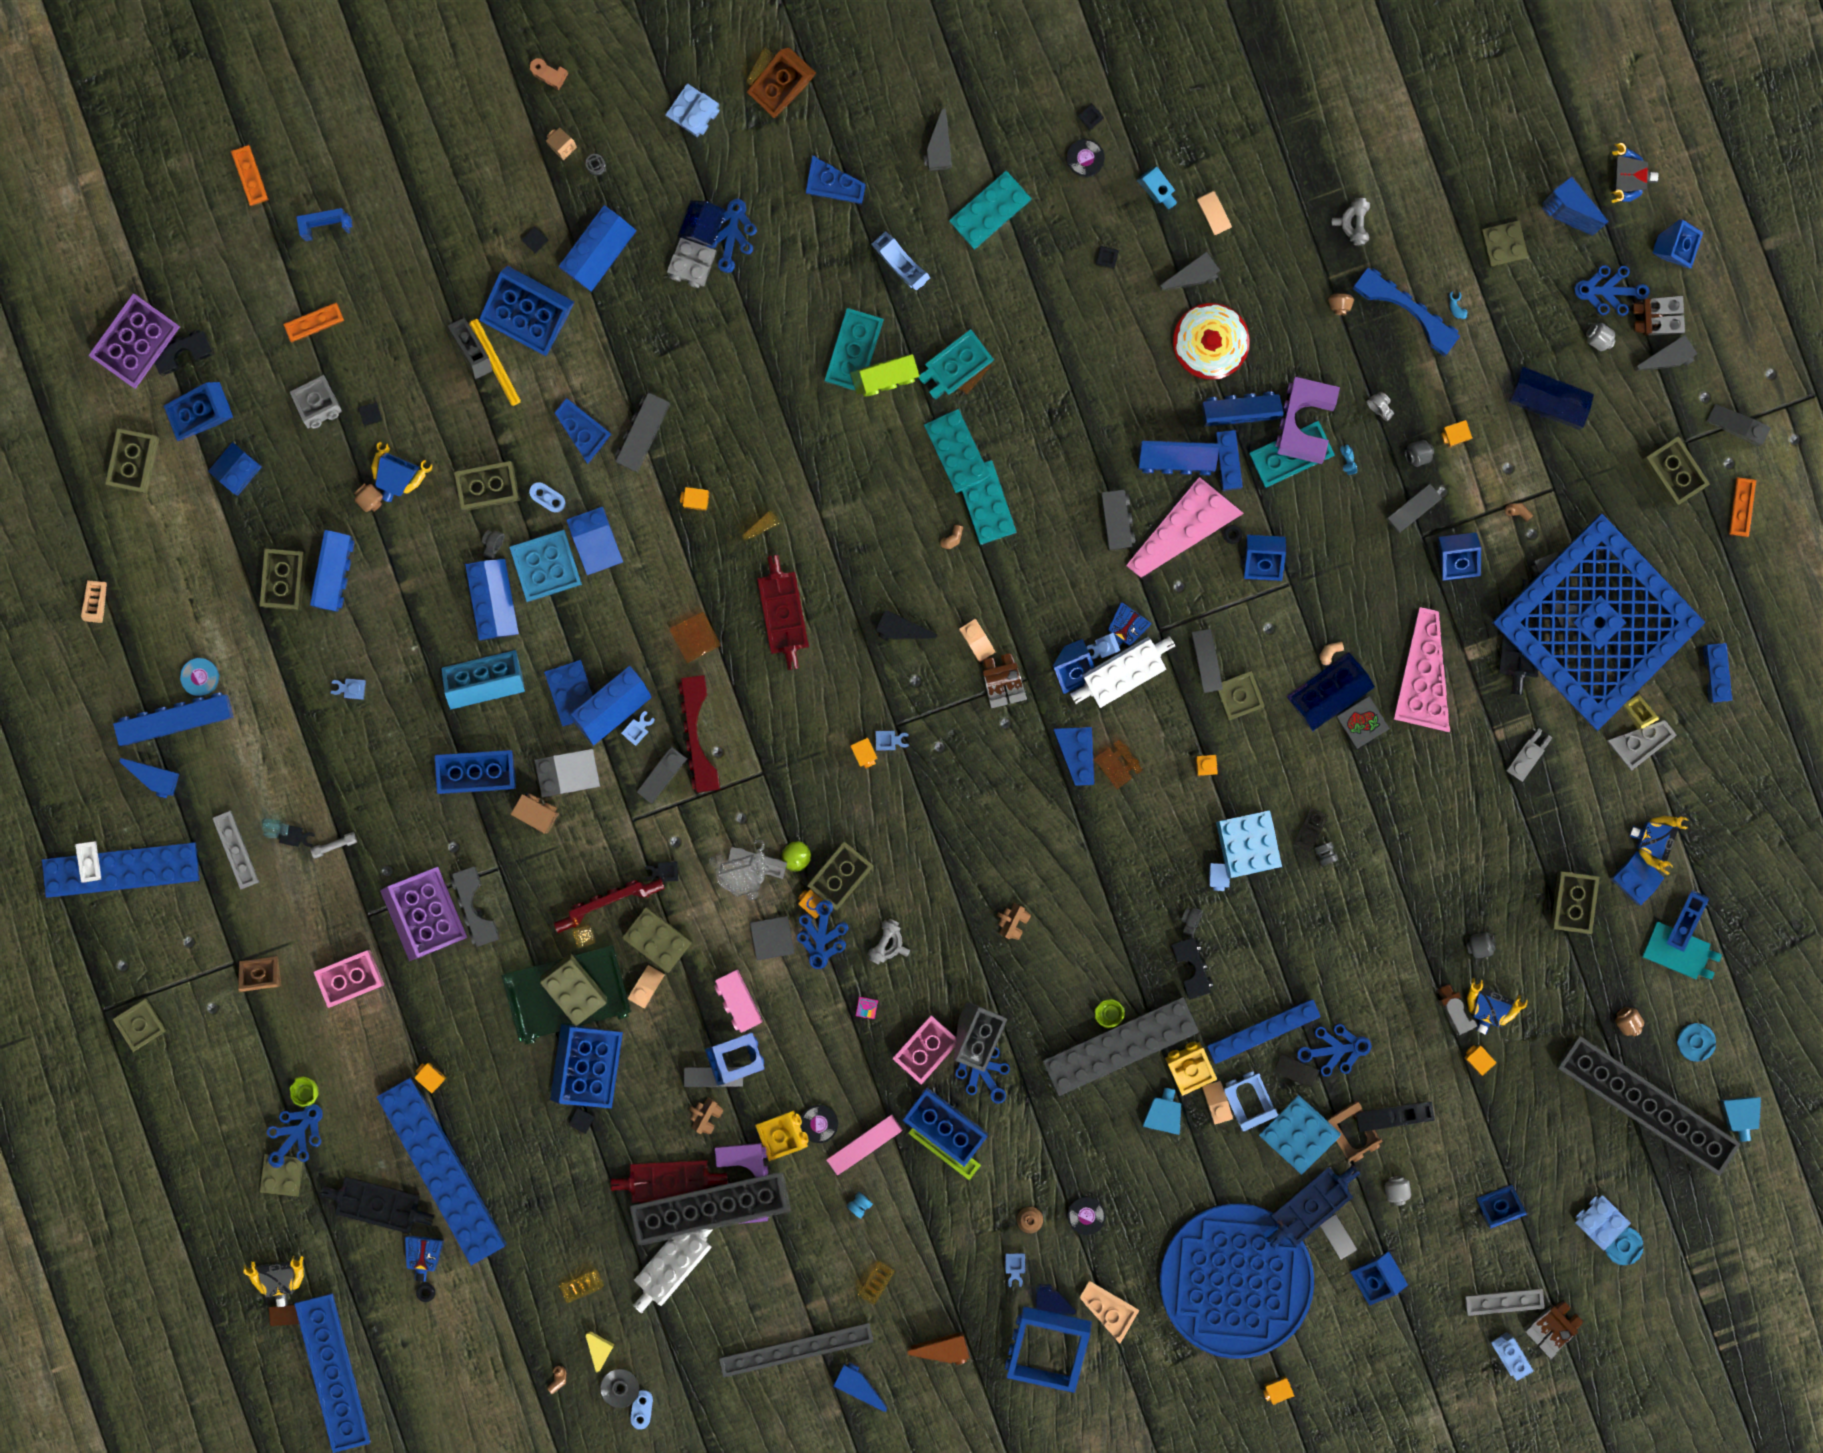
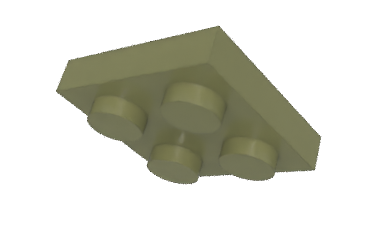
(1504, 244)
(1240, 696)
(139, 1025)
(282, 1180)

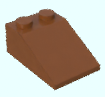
(781, 81)
(945, 1349)

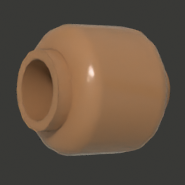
(368, 497)
(1629, 1021)

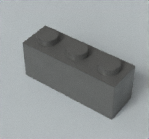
(1117, 520)

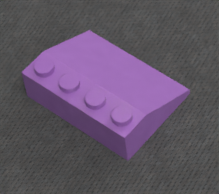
(134, 341)
(423, 913)

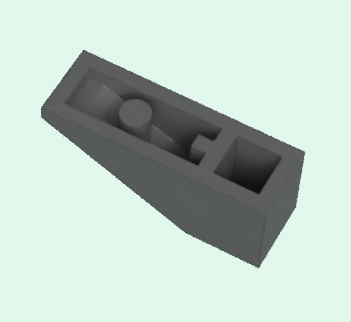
(938, 150)
(1194, 274)
(470, 348)
(1671, 356)
(1739, 425)
(662, 775)

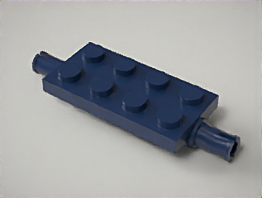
(1312, 1206)

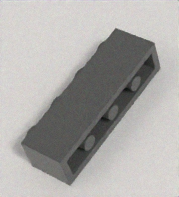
(642, 432)

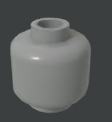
(1601, 336)
(1397, 1190)

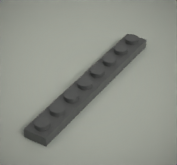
(796, 1349)

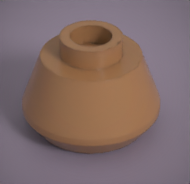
(1340, 303)
(1033, 1214)

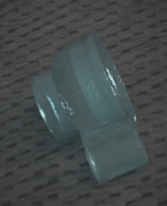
(273, 828)

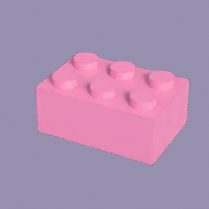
(349, 978)
(738, 1001)
(925, 1049)

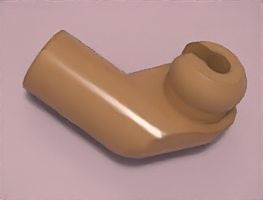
(1518, 509)
(954, 539)
(559, 1379)

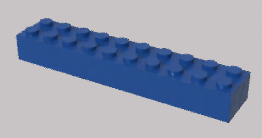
(441, 1171)

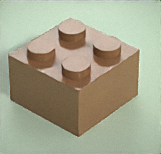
(534, 813)

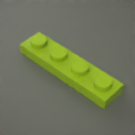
(967, 1171)

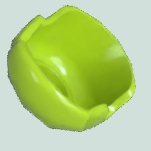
(796, 856)
(1109, 1013)
(304, 1091)

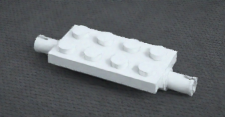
(1123, 671)
(670, 1268)

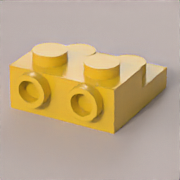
(1190, 1067)
(782, 1135)

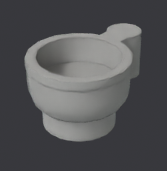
(1379, 405)

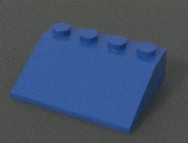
(1574, 208)
(526, 310)
(1178, 457)
(586, 1066)

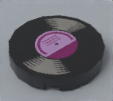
(1085, 158)
(819, 1123)
(1086, 1215)

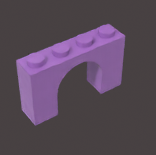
(1293, 441)
(744, 1155)

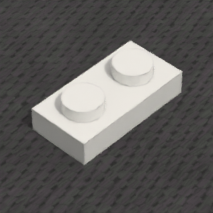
(88, 861)

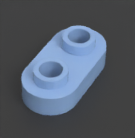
(547, 498)
(643, 1410)

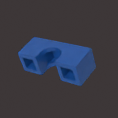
(1229, 460)
(1719, 677)

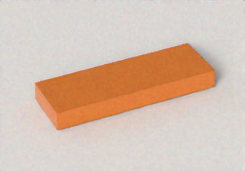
(249, 175)
(313, 322)
(1742, 507)

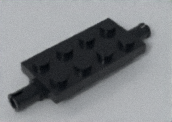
(1511, 659)
(377, 1205)

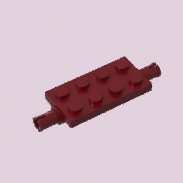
(783, 612)
(632, 888)
(667, 1179)

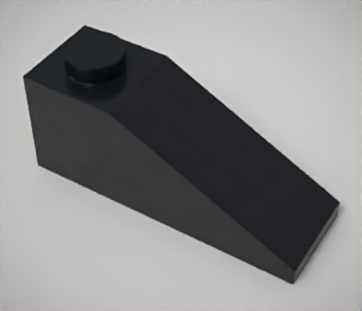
(898, 628)

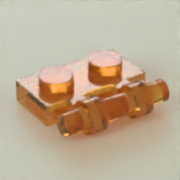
(1112, 766)

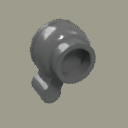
(493, 543)
(1191, 918)

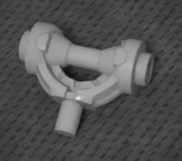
(1358, 208)
(878, 953)

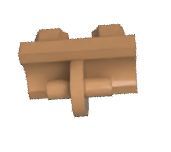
(1010, 920)
(702, 1114)

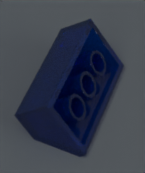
(1552, 398)
(1331, 691)

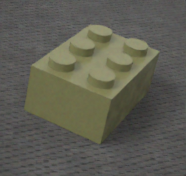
(132, 461)
(1676, 471)
(487, 486)
(283, 579)
(840, 875)
(1574, 902)
(657, 940)
(573, 989)

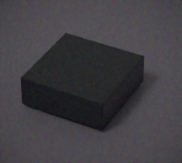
(1090, 117)
(535, 240)
(1107, 257)
(370, 414)
(581, 1120)

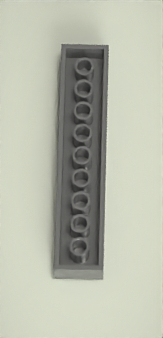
(1648, 1105)

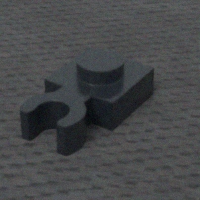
(295, 837)
(666, 871)

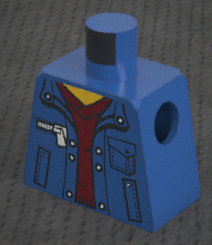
(1127, 625)
(422, 1255)

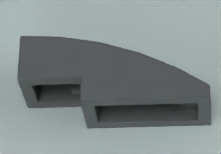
(1414, 508)
(1207, 660)
(705, 1078)

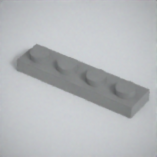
(235, 850)
(1504, 1302)

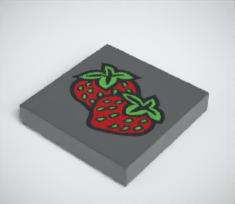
(1363, 722)

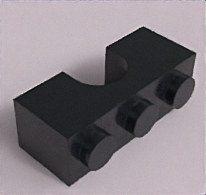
(197, 343)
(1189, 951)

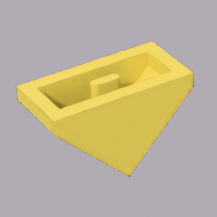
(1640, 712)
(599, 1349)

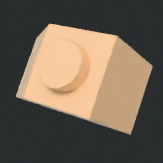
(561, 143)
(977, 640)
(646, 986)
(1217, 1102)

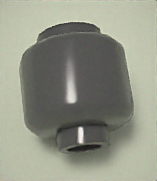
(1419, 453)
(1481, 945)

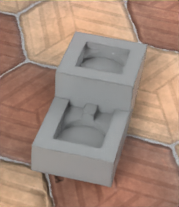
(1338, 1237)

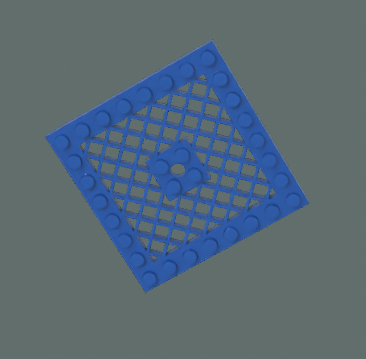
(1640, 569)

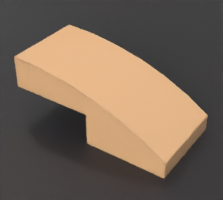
(1214, 212)

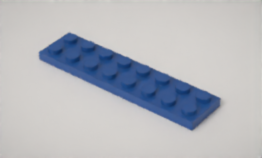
(124, 870)
(332, 1372)

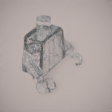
(742, 874)

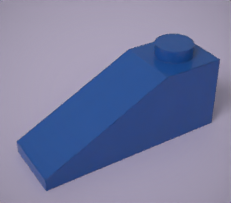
(156, 779)
(1688, 920)
(855, 1383)

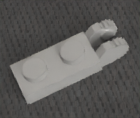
(1528, 756)

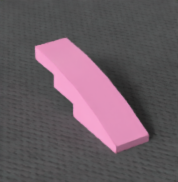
(864, 1144)

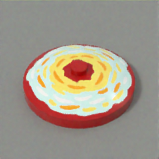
(1211, 341)

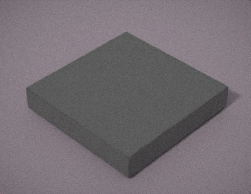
(772, 938)

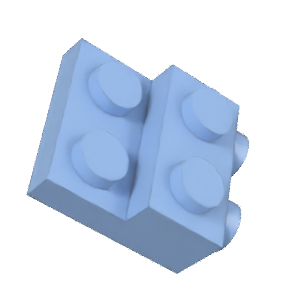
(693, 110)
(1602, 1222)

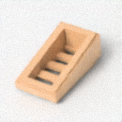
(85, 615)

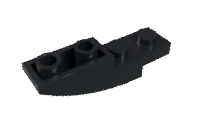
(1395, 1116)

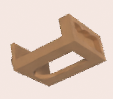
(1372, 1138)

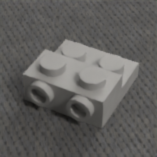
(691, 263)
(316, 402)

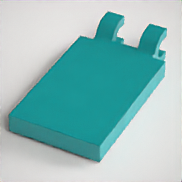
(956, 364)
(1689, 962)

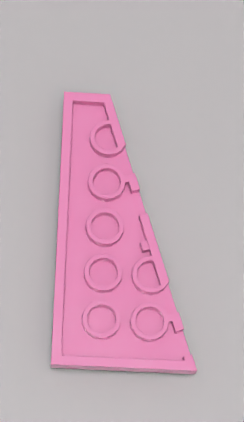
(1190, 521)
(1423, 684)

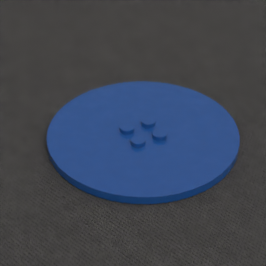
(1233, 1288)

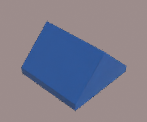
(1500, 1206)

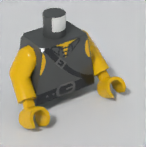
(277, 1279)

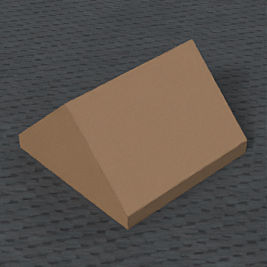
(259, 974)

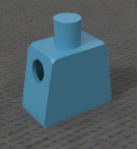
(1151, 181)
(1164, 1113)
(1742, 1115)

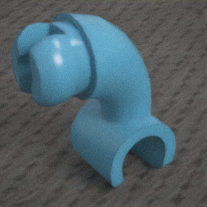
(1455, 309)
(1348, 454)

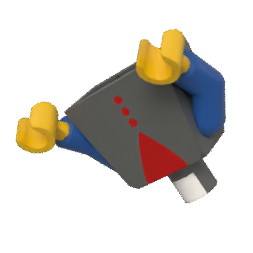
(1630, 175)

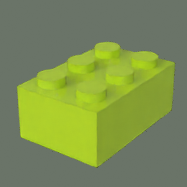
(885, 375)

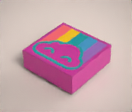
(866, 1008)

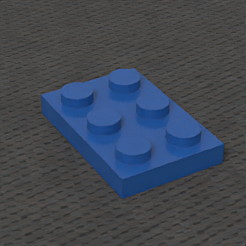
(569, 689)

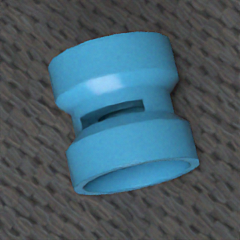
(859, 1205)

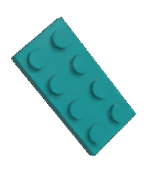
(990, 210)
(853, 347)
(957, 451)
(1277, 467)
(989, 508)

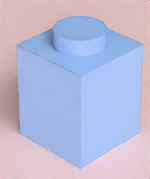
(1218, 877)

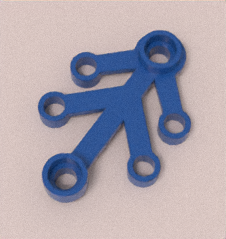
(732, 232)
(1609, 290)
(820, 936)
(1337, 1049)
(987, 1078)
(296, 1133)

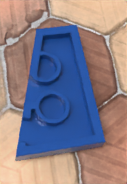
(831, 183)
(582, 429)
(1078, 753)

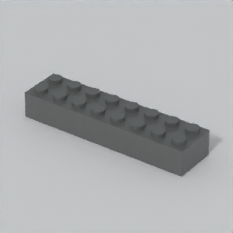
(1120, 1046)
(710, 1209)

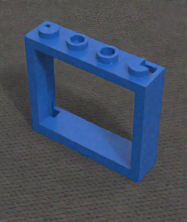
(1054, 1322)

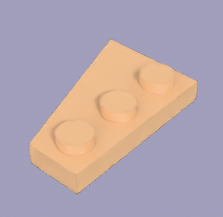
(1109, 1309)

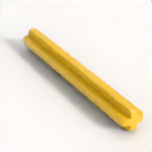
(495, 363)

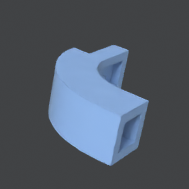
(900, 261)

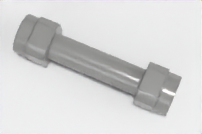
(348, 839)

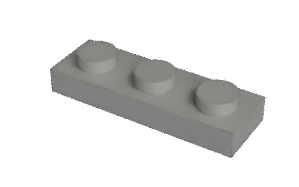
(774, 867)

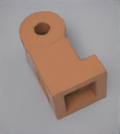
(548, 74)

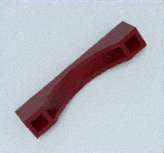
(694, 694)

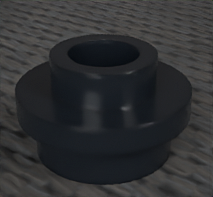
(1236, 529)
(419, 1292)

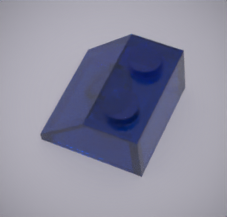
(702, 222)
(1051, 1300)

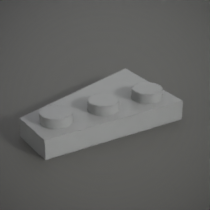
(1642, 743)

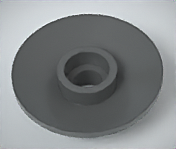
(618, 1398)

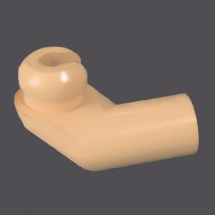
(1329, 650)

